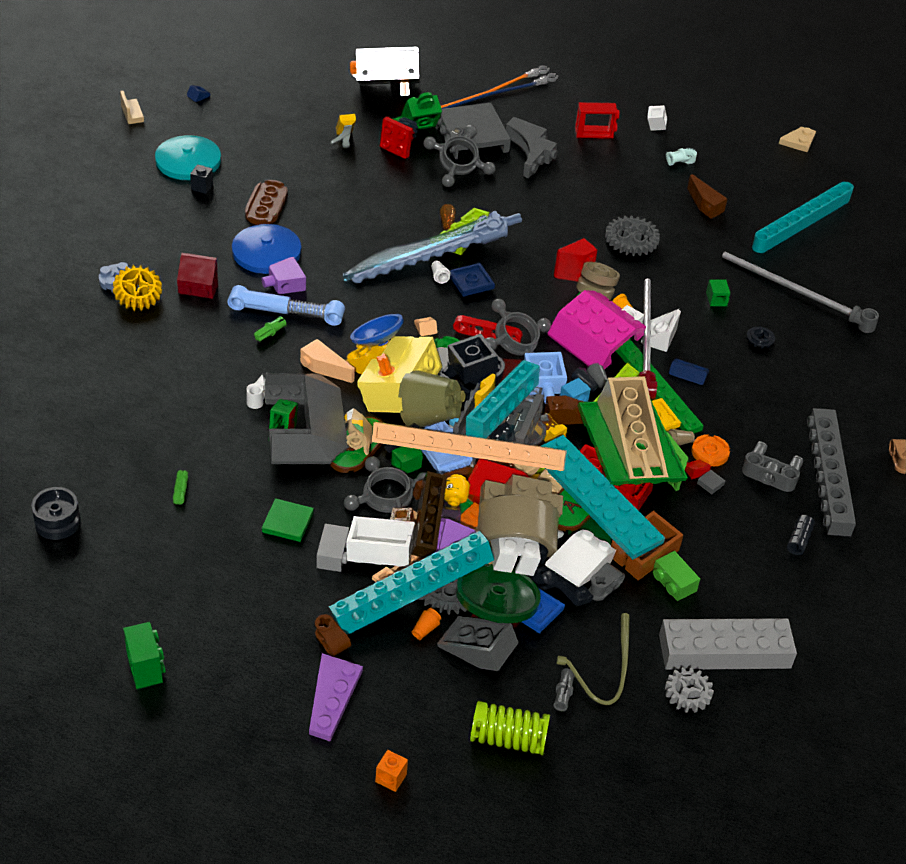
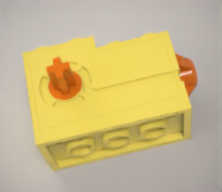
(383, 375)

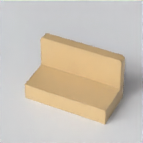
(131, 109)

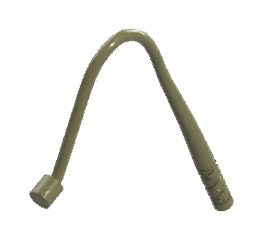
(561, 660)

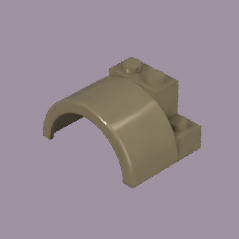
(520, 510)

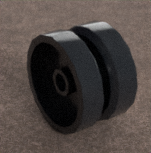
(56, 513)

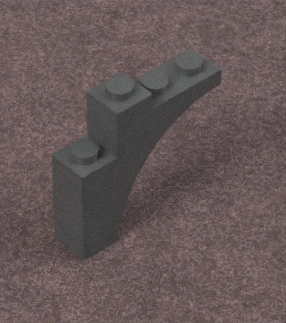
(533, 142)

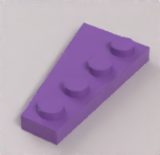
(333, 691)

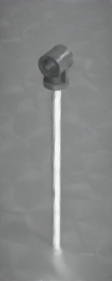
(865, 318)

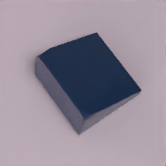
(197, 93)

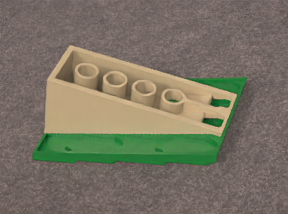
(630, 435)

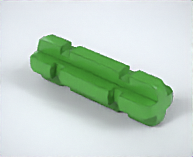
(180, 487)

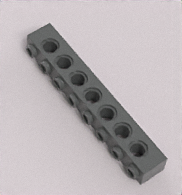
(831, 472)

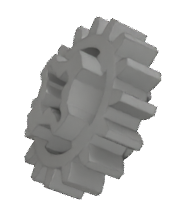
(689, 689)

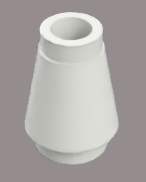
(440, 272)

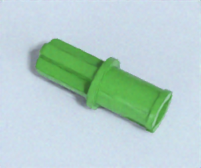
(270, 329)

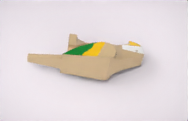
(359, 430)

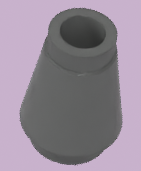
(598, 374)

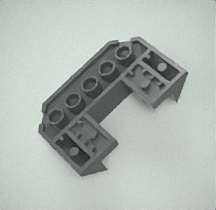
(323, 414)

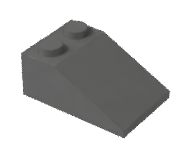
(480, 642)

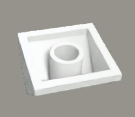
(663, 330)

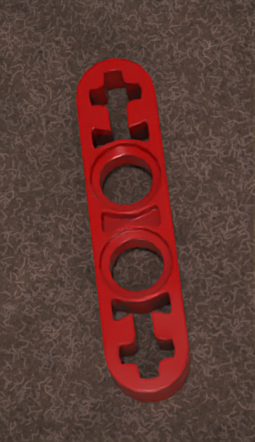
(486, 325)

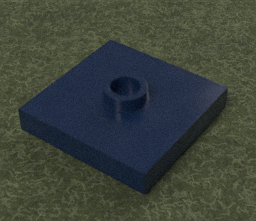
(471, 279)

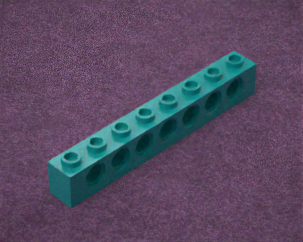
(412, 583)

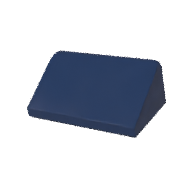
(688, 371)

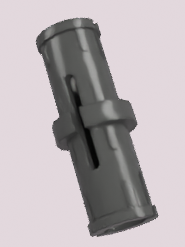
(564, 690)

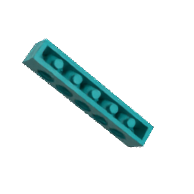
(503, 400)

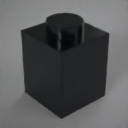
(201, 179)

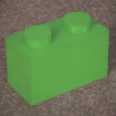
(676, 576)

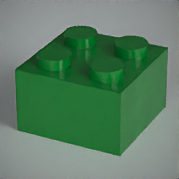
(144, 655)

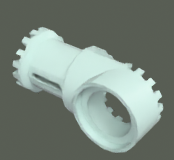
(680, 156)

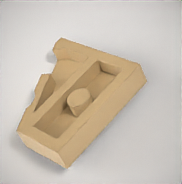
(799, 139)

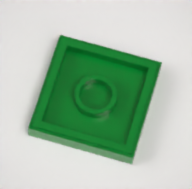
(287, 520)

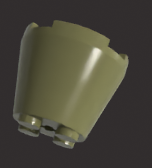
(429, 398)

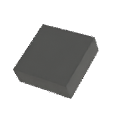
(711, 481)

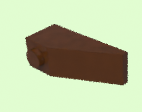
(706, 198)
(563, 409)

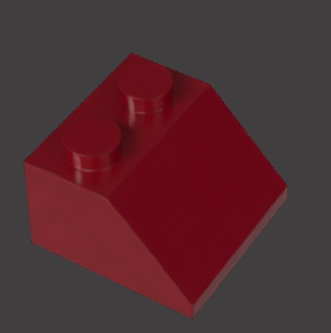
(197, 275)

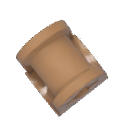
(898, 452)

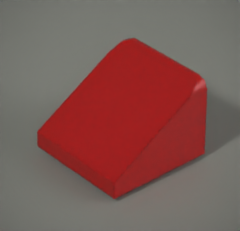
(697, 468)

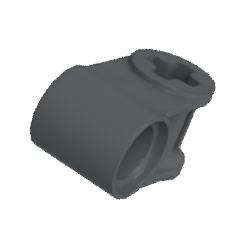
(605, 581)

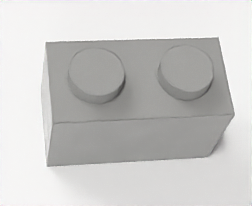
(333, 548)

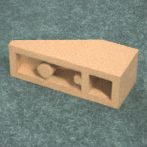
(326, 362)

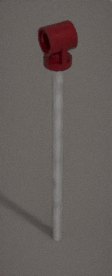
(649, 375)

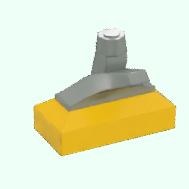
(344, 128)

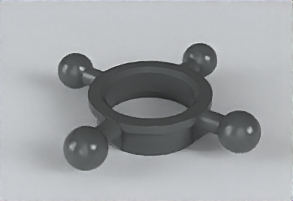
(453, 168)
(504, 339)
(378, 503)

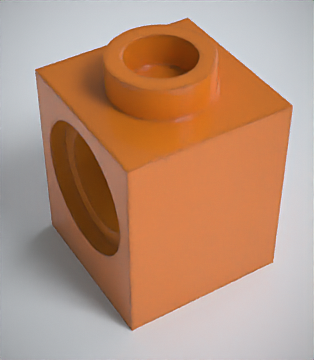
(391, 770)

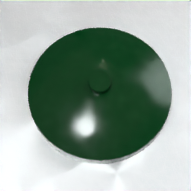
(498, 595)

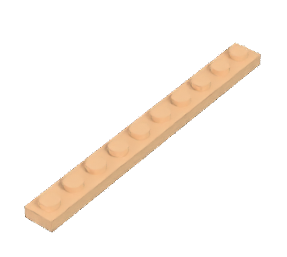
(469, 446)

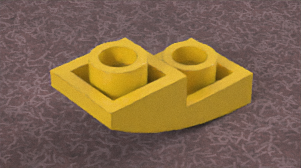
(486, 387)

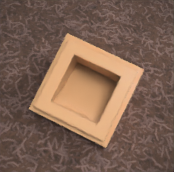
(426, 326)

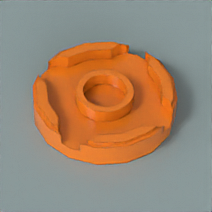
(711, 450)

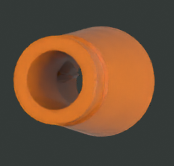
(427, 622)

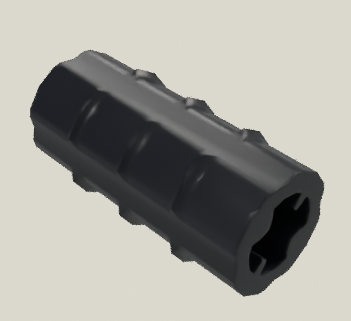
(800, 535)

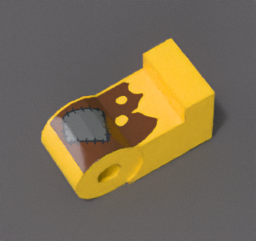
(552, 428)

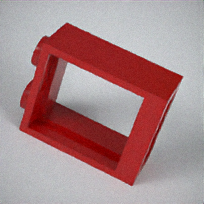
(593, 131)

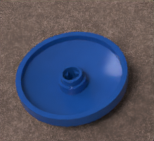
(264, 245)

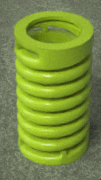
(507, 730)

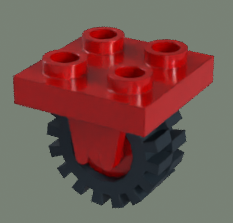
(398, 135)

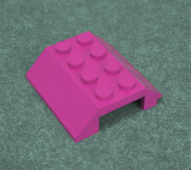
(594, 328)

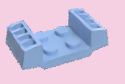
(445, 462)

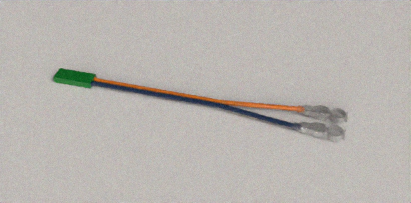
(535, 72)

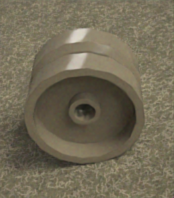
(598, 278)

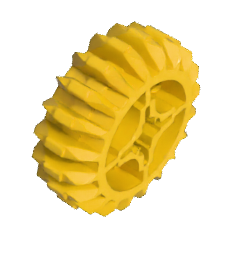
(126, 284)

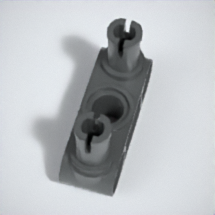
(771, 470)

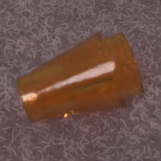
(447, 215)

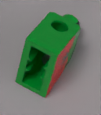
(283, 413)

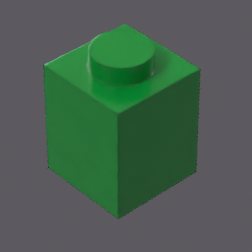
(718, 292)
(407, 459)

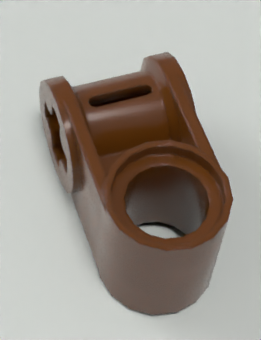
(331, 635)

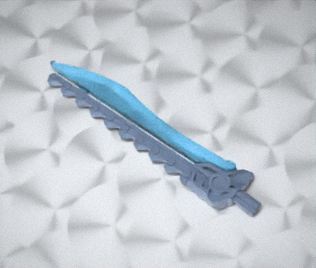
(479, 231)

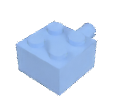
(551, 374)

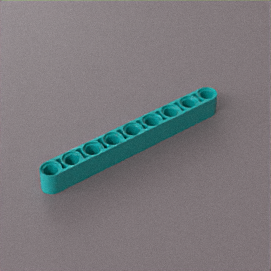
(802, 217)

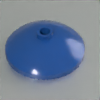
(377, 330)

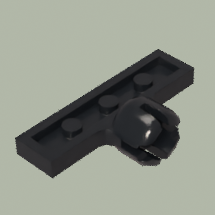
(549, 579)

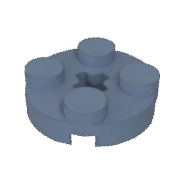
(108, 274)

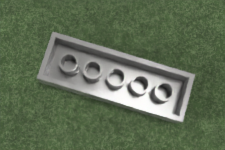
(727, 644)

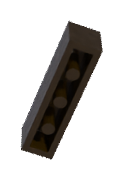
(429, 514)

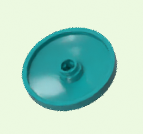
(182, 153)

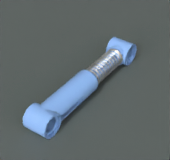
(243, 298)

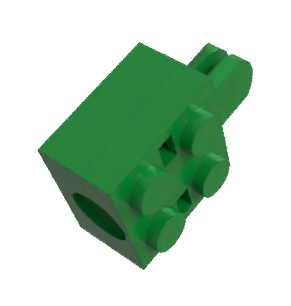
(425, 109)

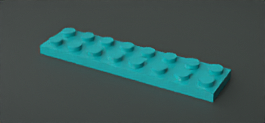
(604, 502)

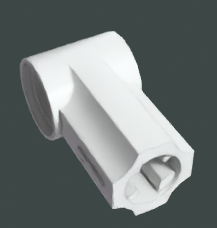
(256, 394)

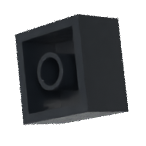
(472, 358)

